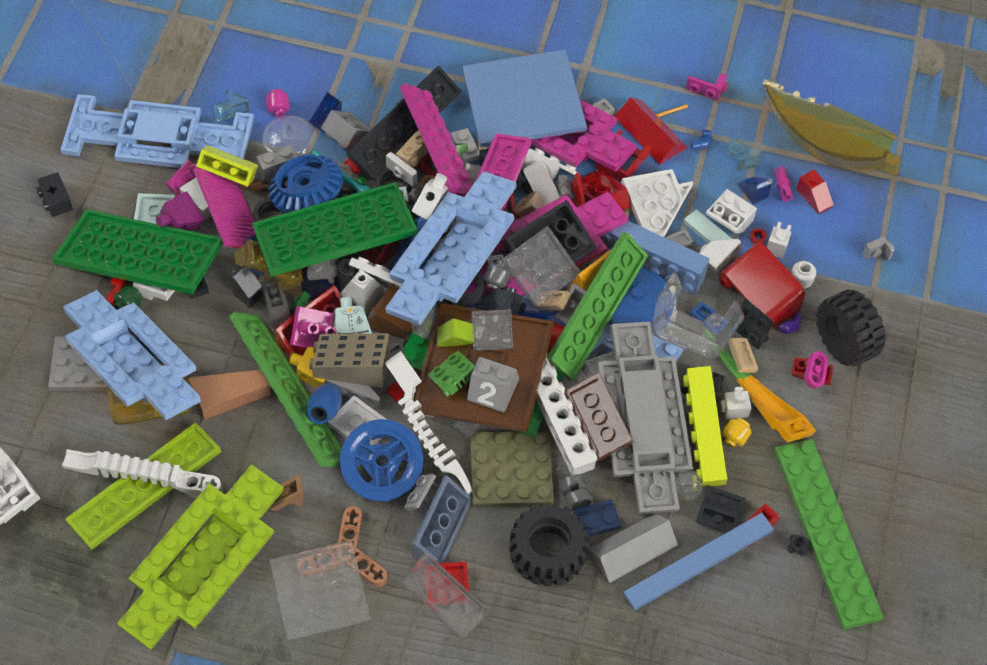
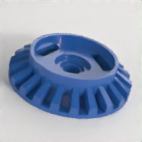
(322, 186)
(402, 447)

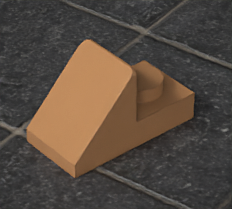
(292, 493)

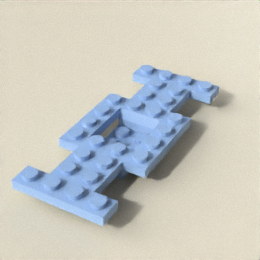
(153, 123)

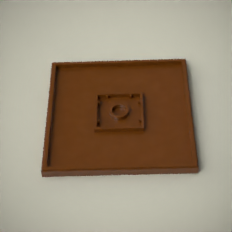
(528, 357)

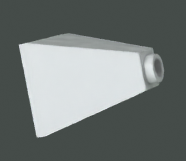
(364, 291)

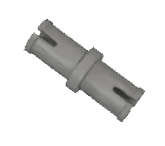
(564, 187)

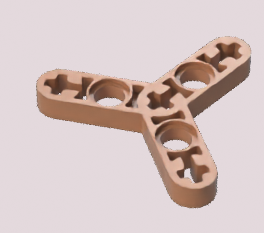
(377, 569)

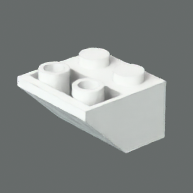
(732, 212)

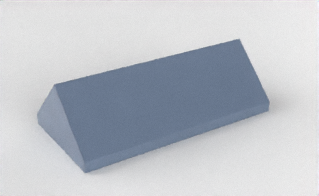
(442, 521)

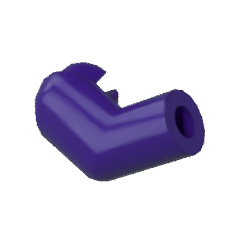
(791, 326)

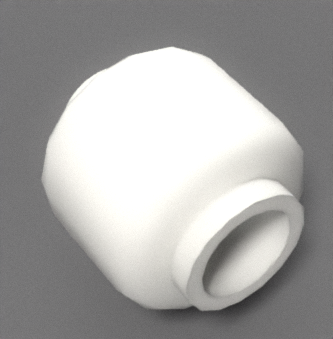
(804, 273)

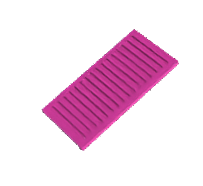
(226, 207)

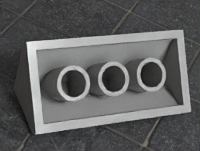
(633, 547)

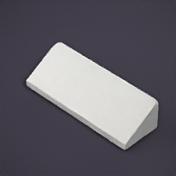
(541, 182)

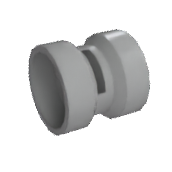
(345, 271)

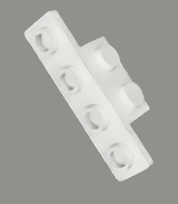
(552, 164)

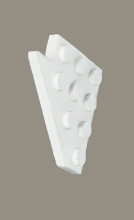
(656, 199)

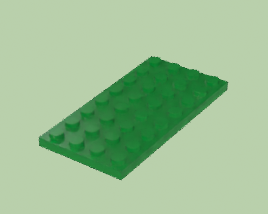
(334, 229)
(138, 251)

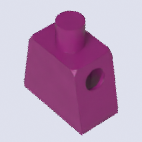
(180, 213)

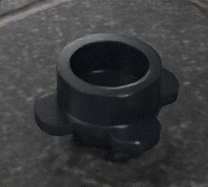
(798, 539)

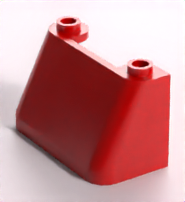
(765, 283)

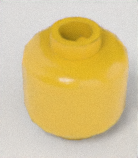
(736, 432)

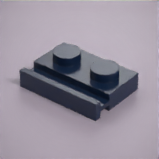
(599, 517)

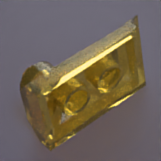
(252, 257)

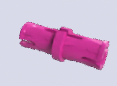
(783, 184)

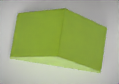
(454, 333)

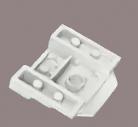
(15, 489)

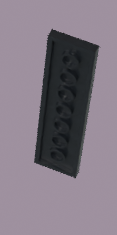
(399, 125)

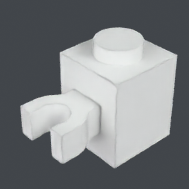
(779, 240)
(736, 404)

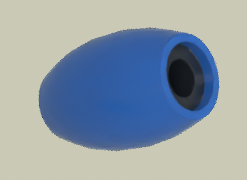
(324, 403)

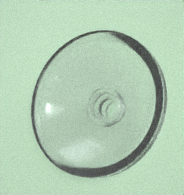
(289, 131)

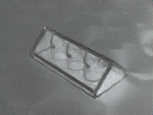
(445, 596)

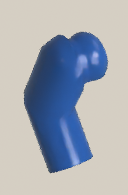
(704, 141)

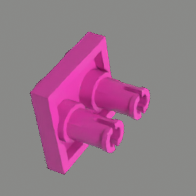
(309, 325)

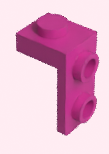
(707, 89)

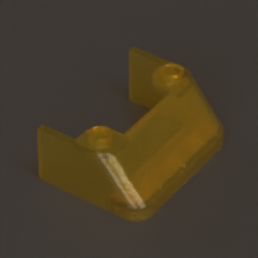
(135, 412)

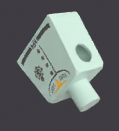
(350, 318)

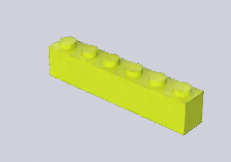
(706, 426)

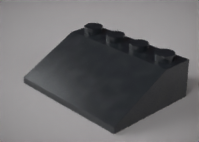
(565, 227)

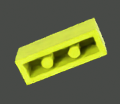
(227, 165)

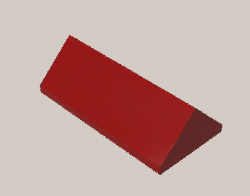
(649, 129)
(326, 302)

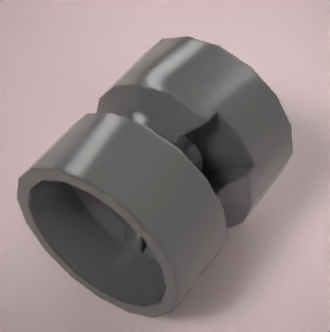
(575, 492)

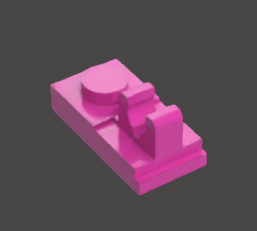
(181, 177)

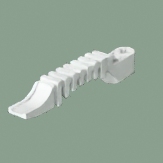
(408, 381)
(166, 474)

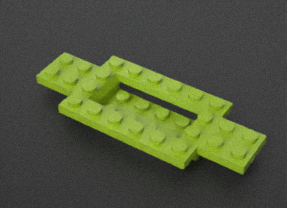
(207, 564)

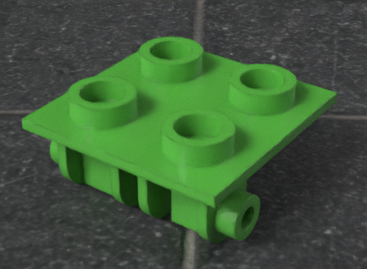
(451, 372)

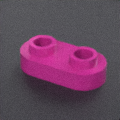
(816, 374)

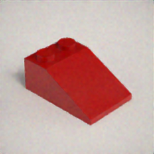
(600, 183)

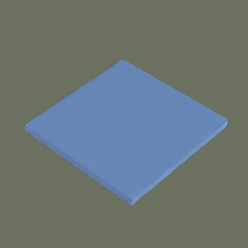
(524, 97)

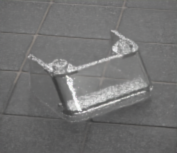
(689, 333)

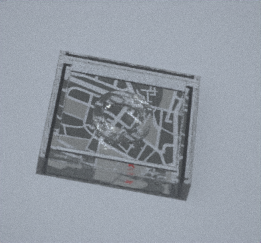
(492, 330)

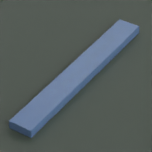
(698, 561)

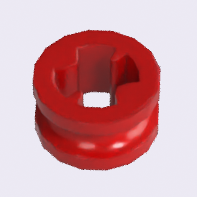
(758, 231)

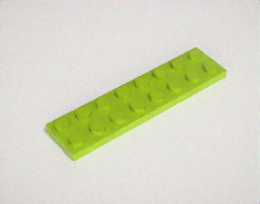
(130, 497)

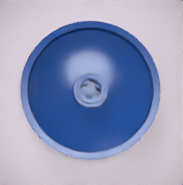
(640, 299)

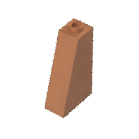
(229, 391)

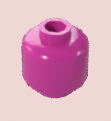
(277, 102)

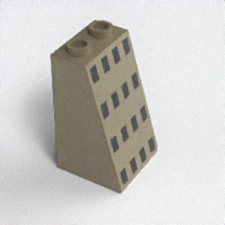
(351, 358)

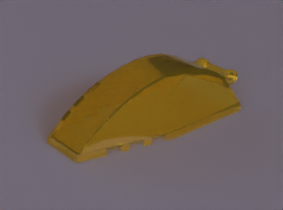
(832, 133)

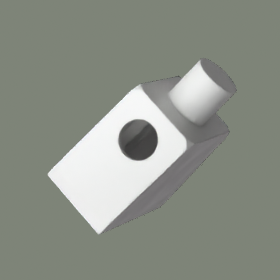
(431, 196)

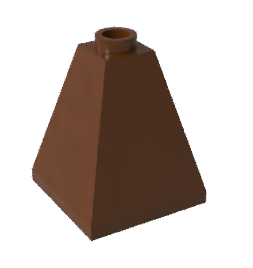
(386, 323)

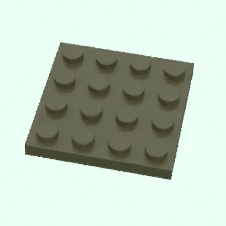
(511, 469)

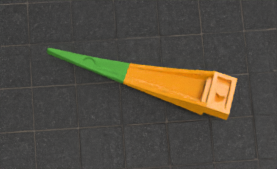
(778, 414)

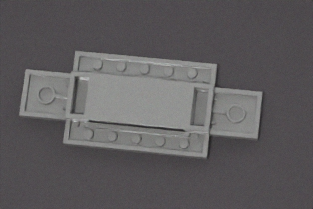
(653, 417)

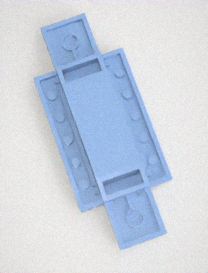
(459, 255)
(124, 362)

